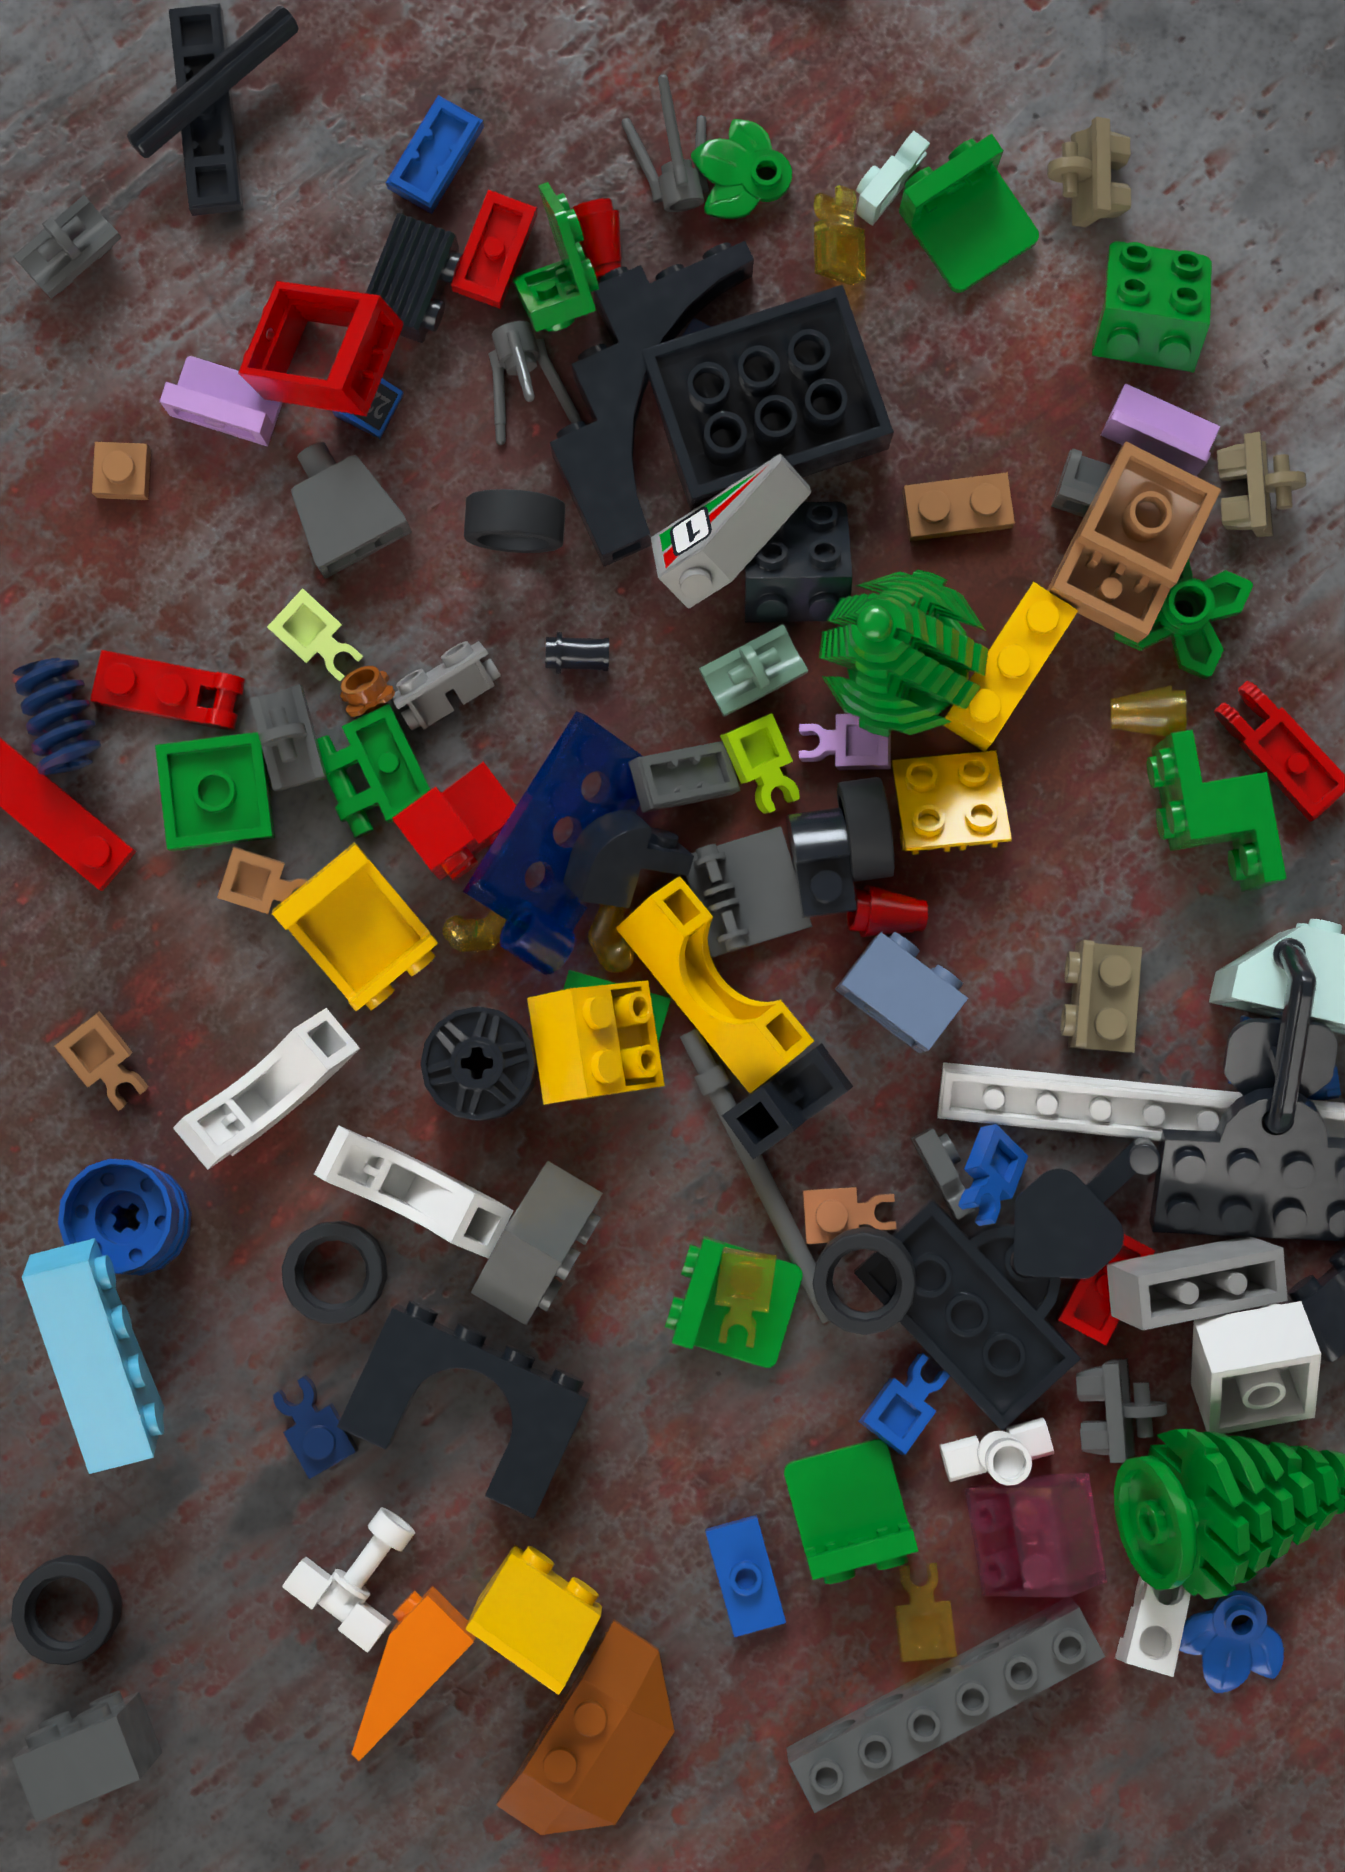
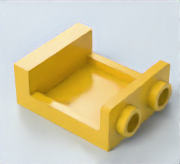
(357, 928)

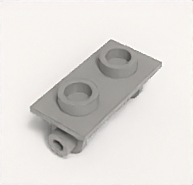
(459, 671)

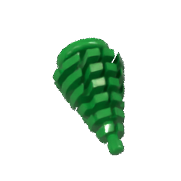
(903, 653)
(1221, 1507)

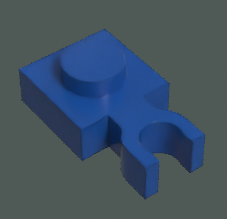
(996, 1170)
(900, 1410)

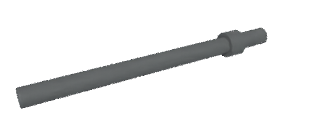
(713, 1080)

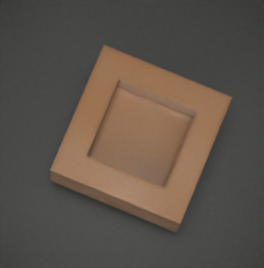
(121, 470)

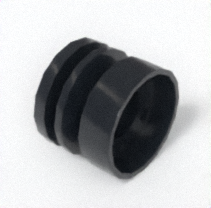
(502, 1087)

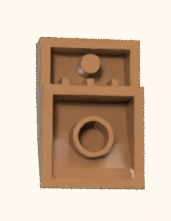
(1133, 542)

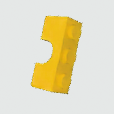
(1012, 665)

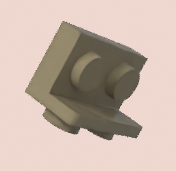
(1103, 997)

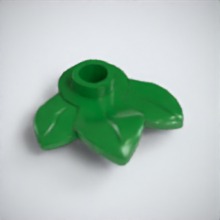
(734, 169)

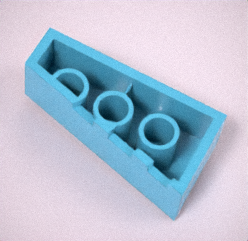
(94, 1355)

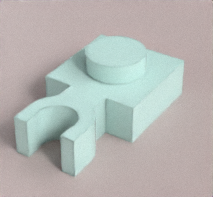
(882, 185)

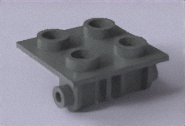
(747, 890)

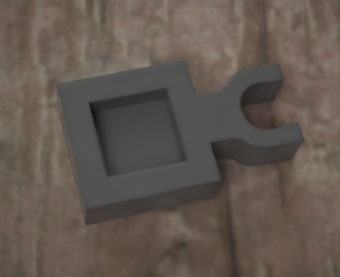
(939, 1159)

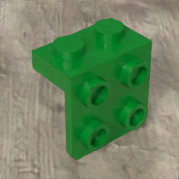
(967, 215)
(562, 289)
(1154, 306)
(699, 1320)
(849, 1511)

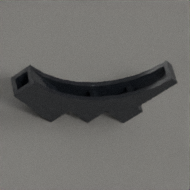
(612, 383)

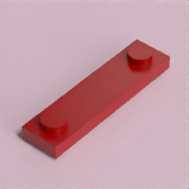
(60, 820)

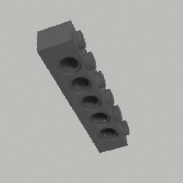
(943, 1703)

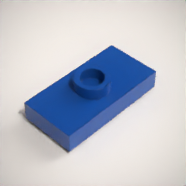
(435, 154)
(745, 1576)

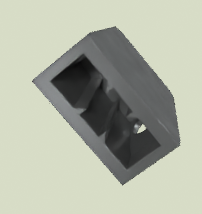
(344, 510)

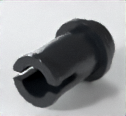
(576, 653)

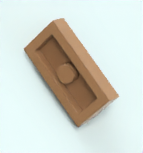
(958, 506)

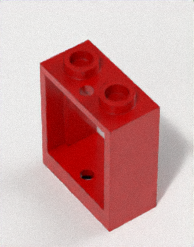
(359, 362)

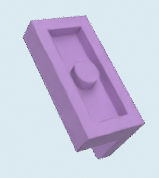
(220, 401)
(1161, 429)

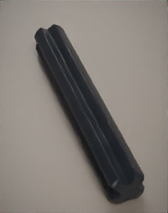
(212, 81)

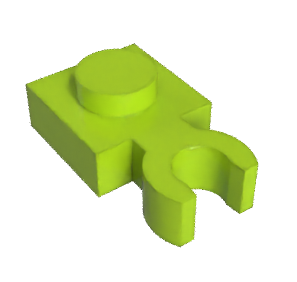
(757, 754)

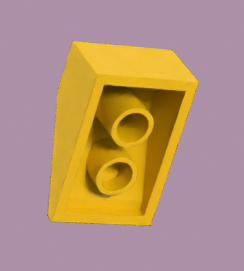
(536, 1616)

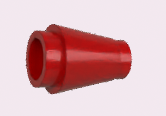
(601, 234)
(886, 913)

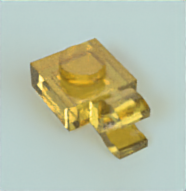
(837, 242)

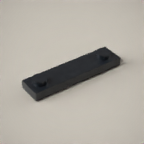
(211, 137)

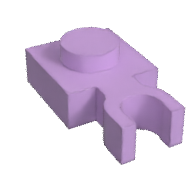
(851, 744)

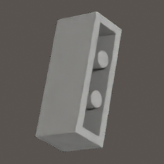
(1196, 1282)

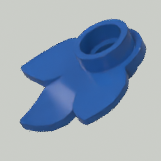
(1231, 1649)

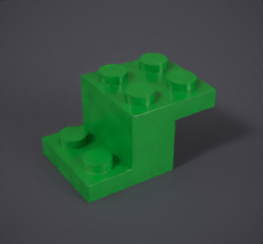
(1216, 812)

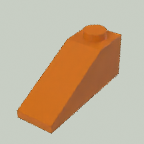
(417, 1654)

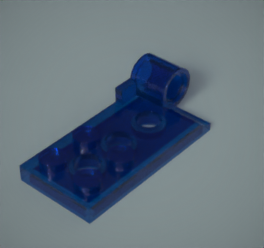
(544, 917)

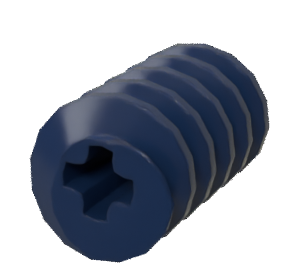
(55, 715)

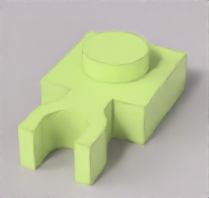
(309, 629)

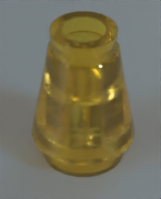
(1150, 712)

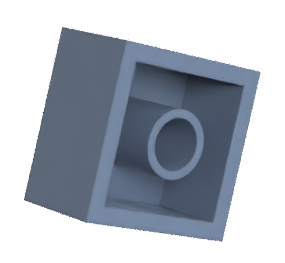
(902, 991)

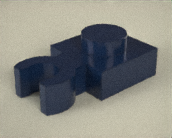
(315, 1435)

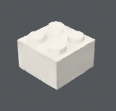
(1255, 1368)

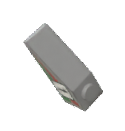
(727, 531)

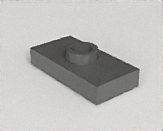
(683, 776)

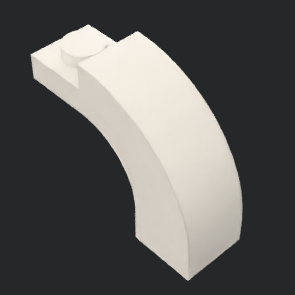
(268, 1090)
(414, 1191)

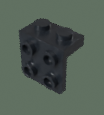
(801, 567)

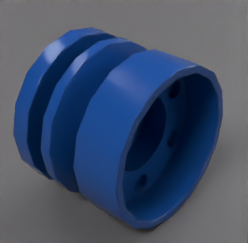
(96, 1209)

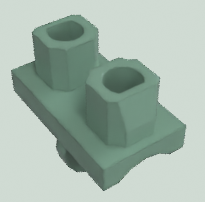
(753, 670)

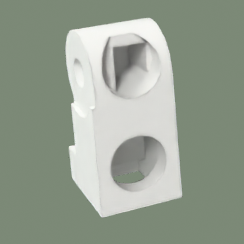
(1154, 1628)

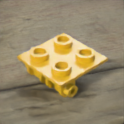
(950, 801)

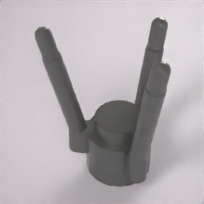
(680, 184)
(517, 353)

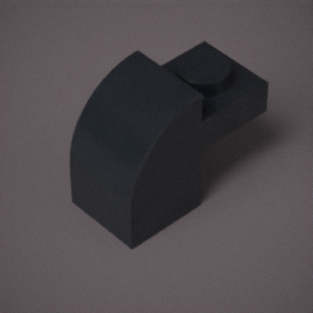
(613, 852)
(821, 862)
(787, 1101)

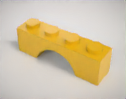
(672, 942)

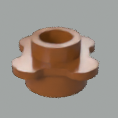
(366, 690)

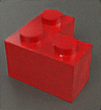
(456, 823)

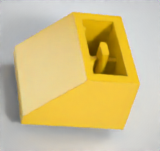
(595, 1041)

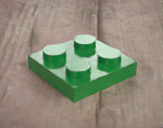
(214, 791)

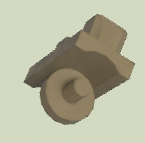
(1087, 173)
(1251, 463)

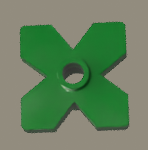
(1193, 636)

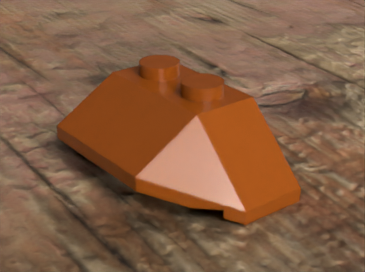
(596, 1740)

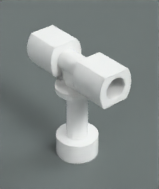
(1001, 1453)
(344, 1592)

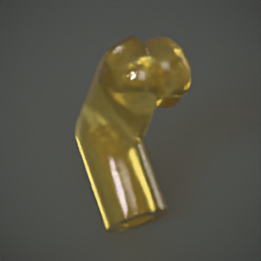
(473, 934)
(607, 942)

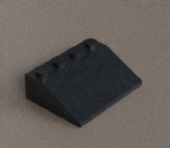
(768, 387)

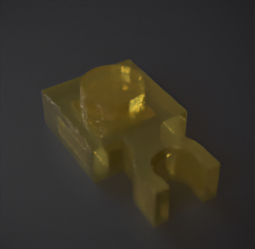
(744, 1286)
(924, 1626)

